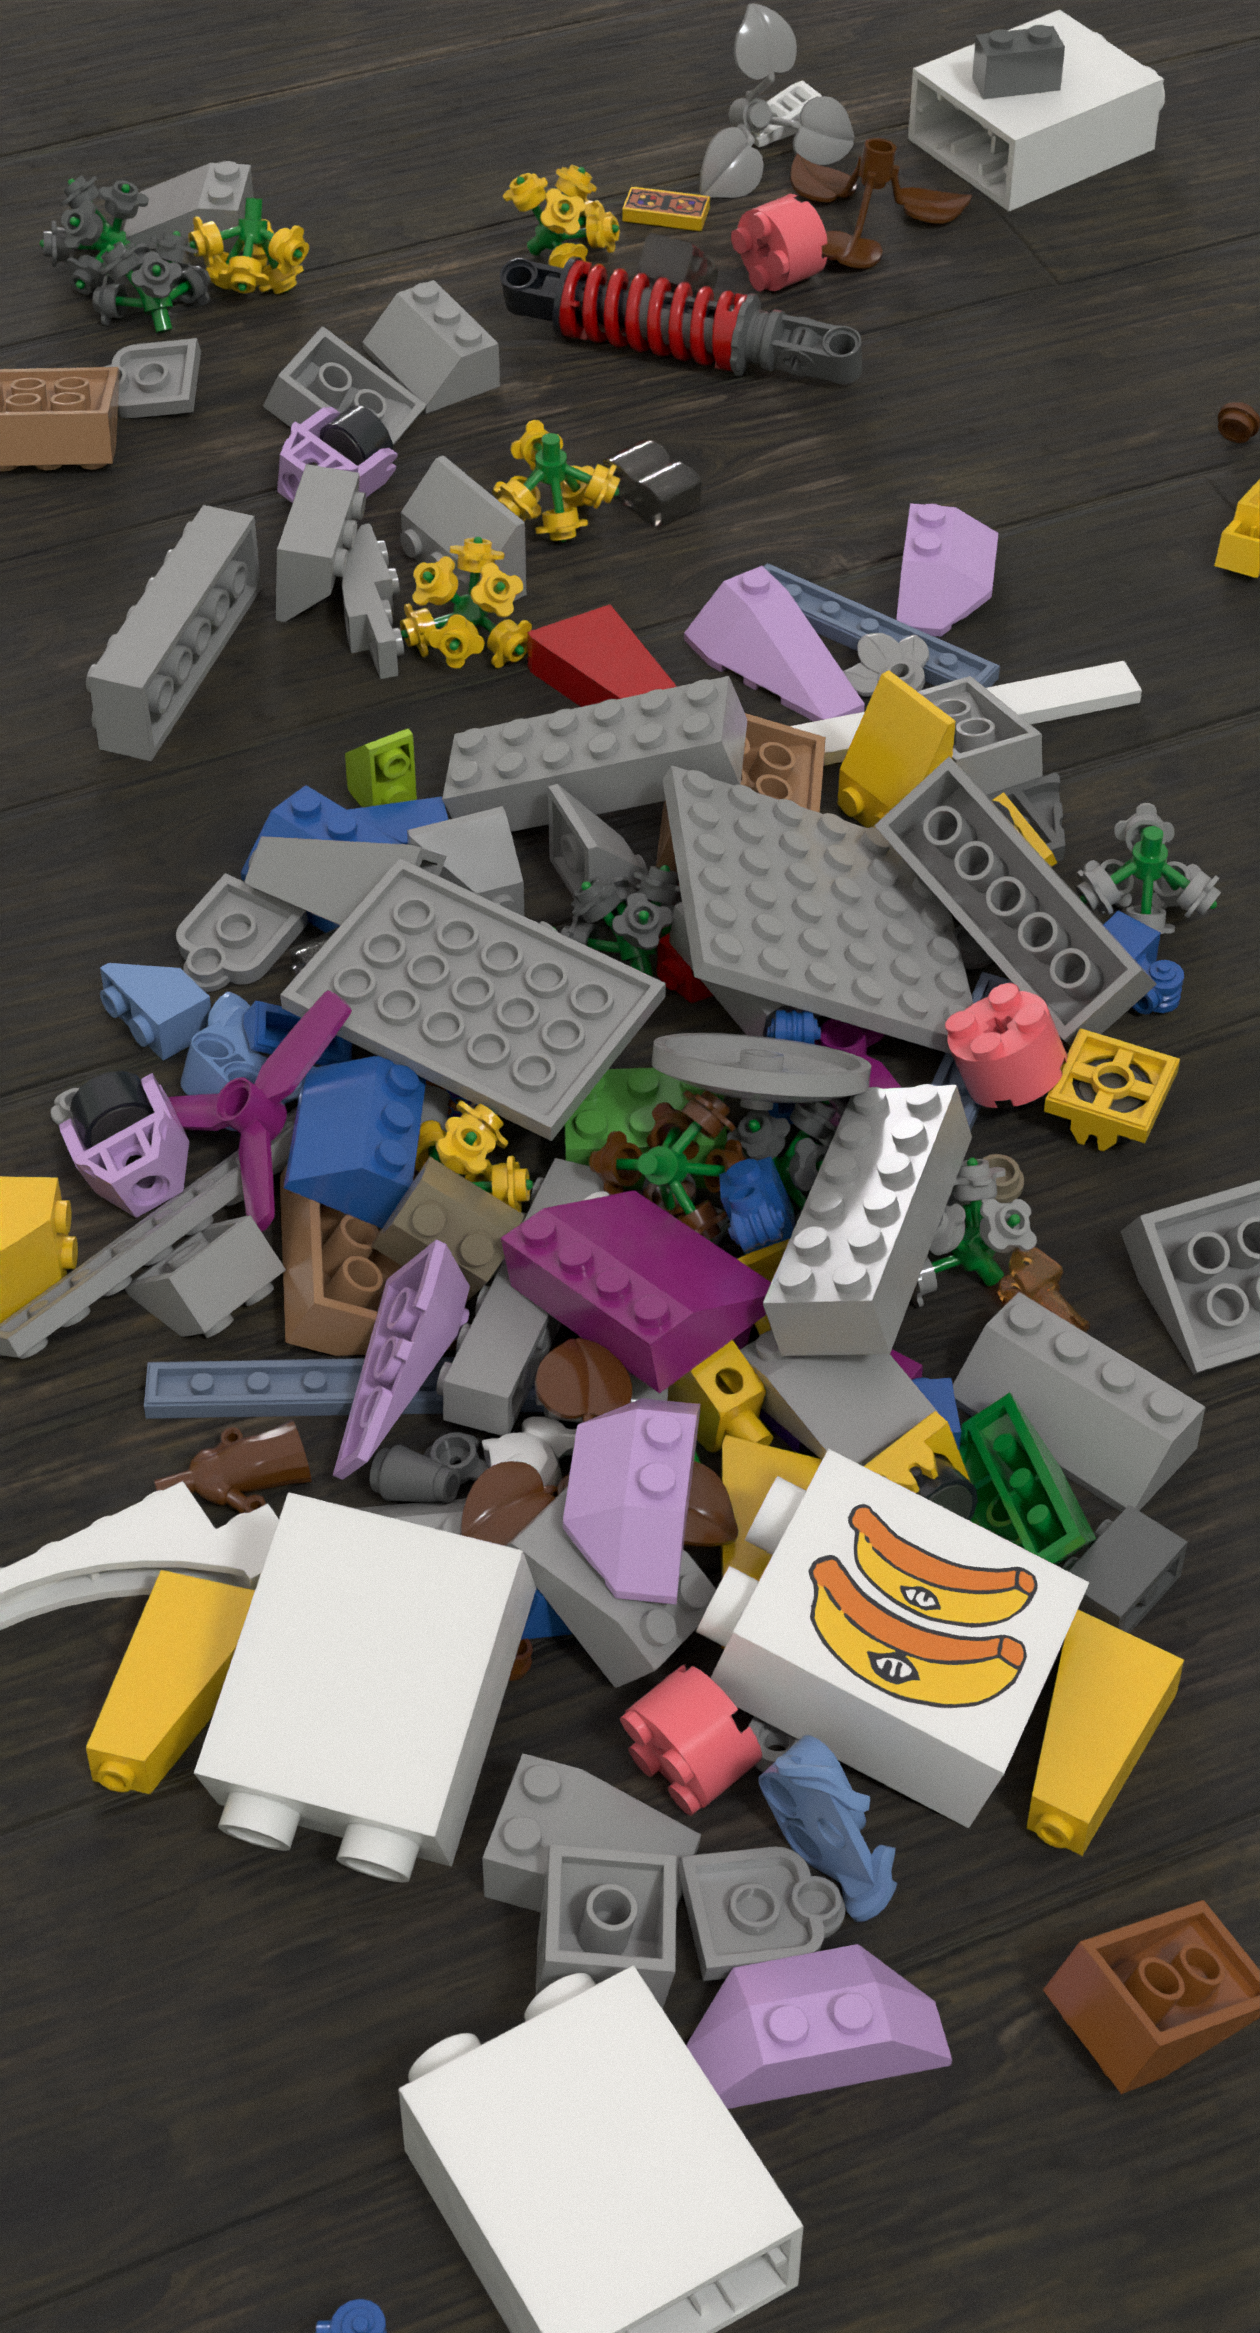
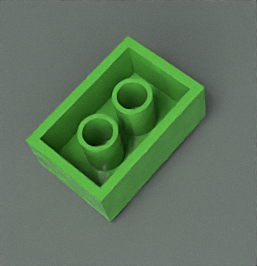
(625, 1103)

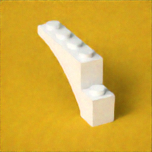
(127, 1551)

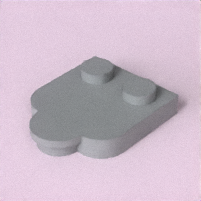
(157, 378)
(236, 934)
(756, 1907)

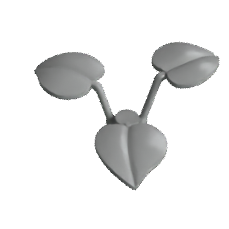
(824, 131)

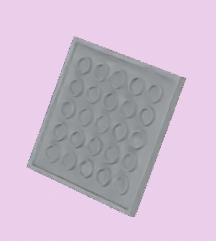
(811, 912)

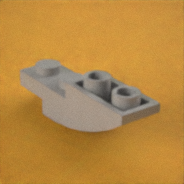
(369, 602)

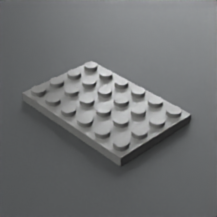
(477, 997)

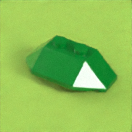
(1021, 1484)

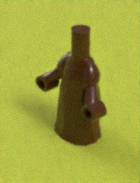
(244, 1466)

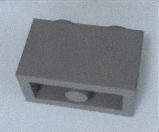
(1018, 62)
(1128, 1568)

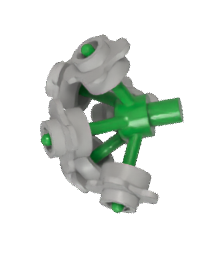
(1172, 881)
(976, 1228)

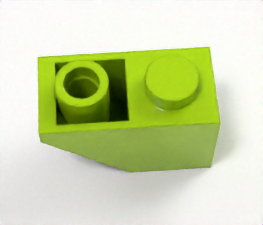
(382, 770)

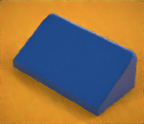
(270, 1024)

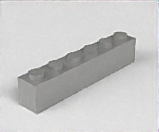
(509, 1333)

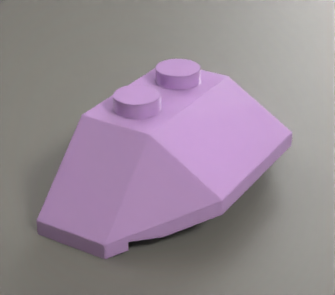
(944, 568)
(633, 1495)
(815, 2027)

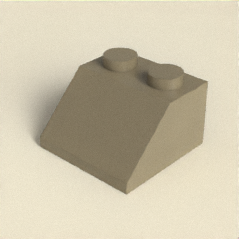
(455, 1212)

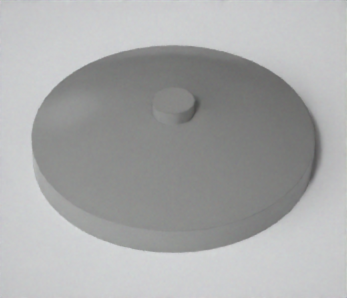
(760, 1068)

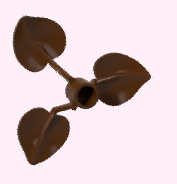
(876, 169)
(575, 1383)

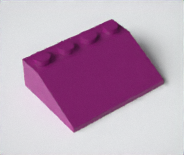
(634, 1283)

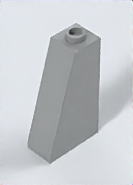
(329, 874)

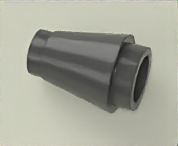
(412, 1477)

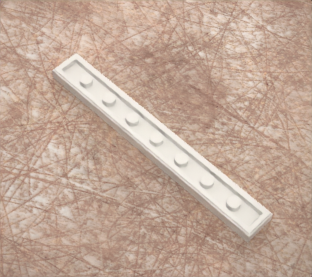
(1032, 699)

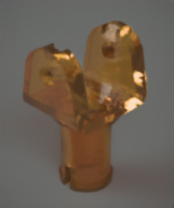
(1039, 1283)

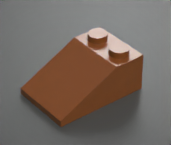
(1156, 1993)

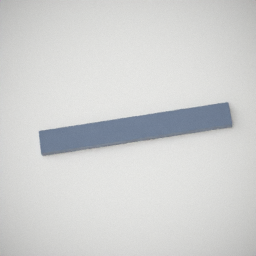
(273, 1389)

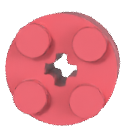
(780, 243)
(1006, 1047)
(690, 1738)

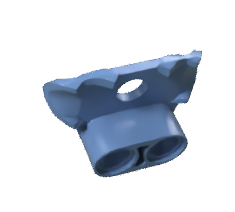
(223, 1051)
(824, 1824)

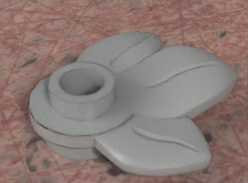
(883, 653)

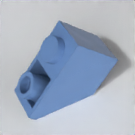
(157, 1005)

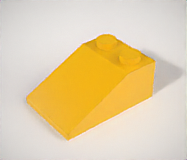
(892, 750)

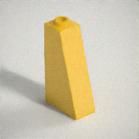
(748, 1474)
(167, 1680)
(1098, 1724)

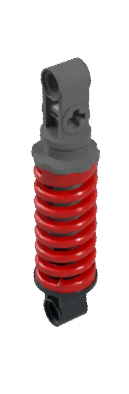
(666, 322)

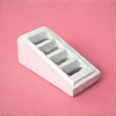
(786, 106)

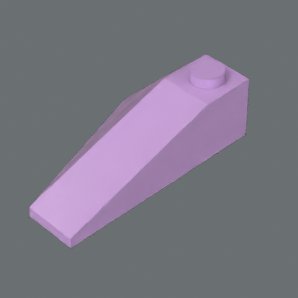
(767, 639)
(412, 1331)

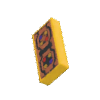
(666, 209)

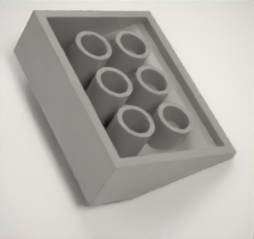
(1203, 1273)

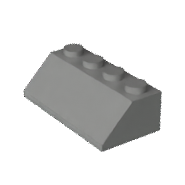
(1093, 1408)

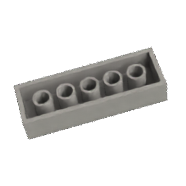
(174, 633)
(599, 753)
(1014, 902)
(868, 1222)

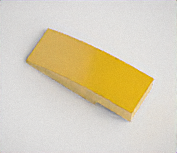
(1241, 539)

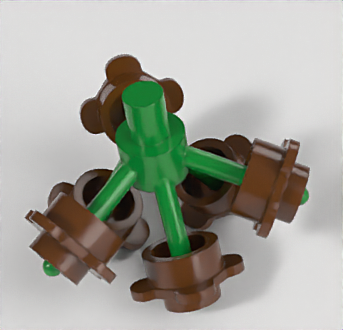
(667, 1162)

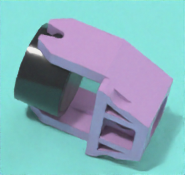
(341, 441)
(124, 1118)

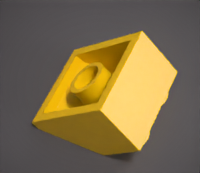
(32, 1240)

